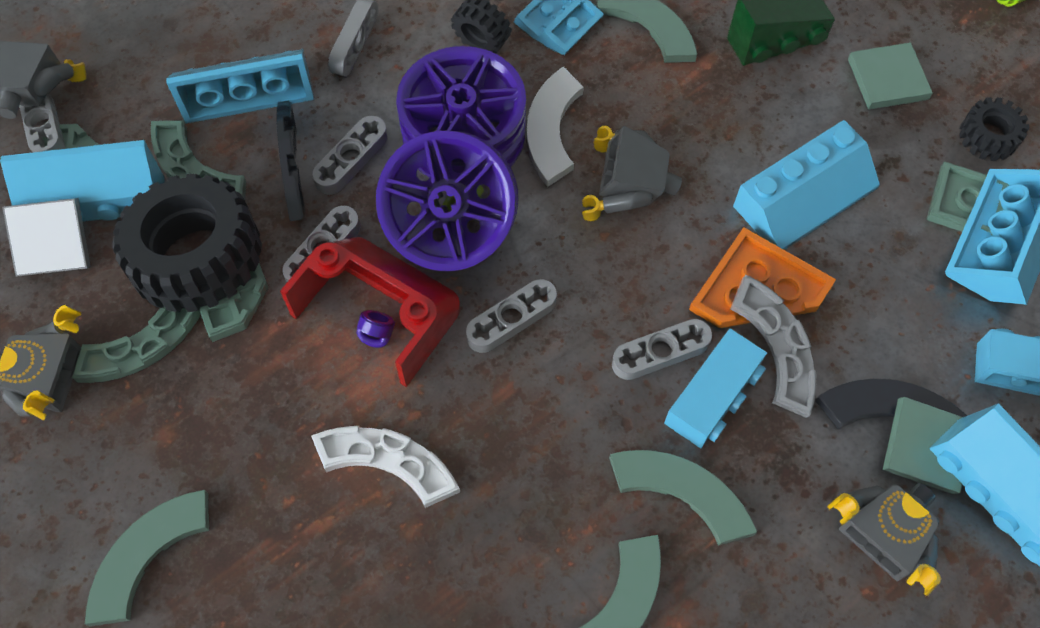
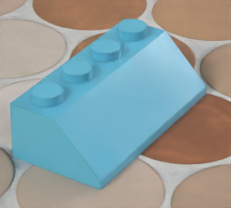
(241, 86)
(98, 175)
(808, 186)
(1008, 261)
(998, 470)

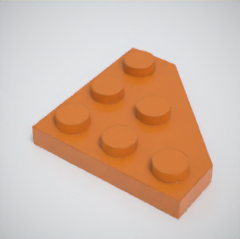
(788, 276)

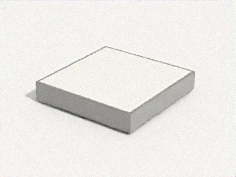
(46, 237)

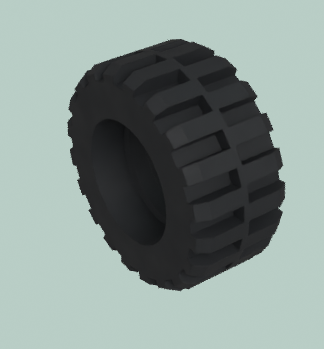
(174, 211)

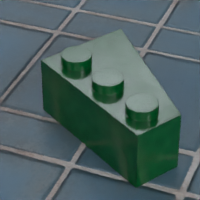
(777, 27)

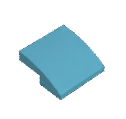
(558, 22)

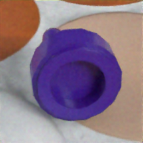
(376, 325)

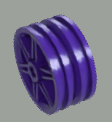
(464, 93)
(414, 234)

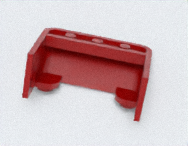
(426, 305)

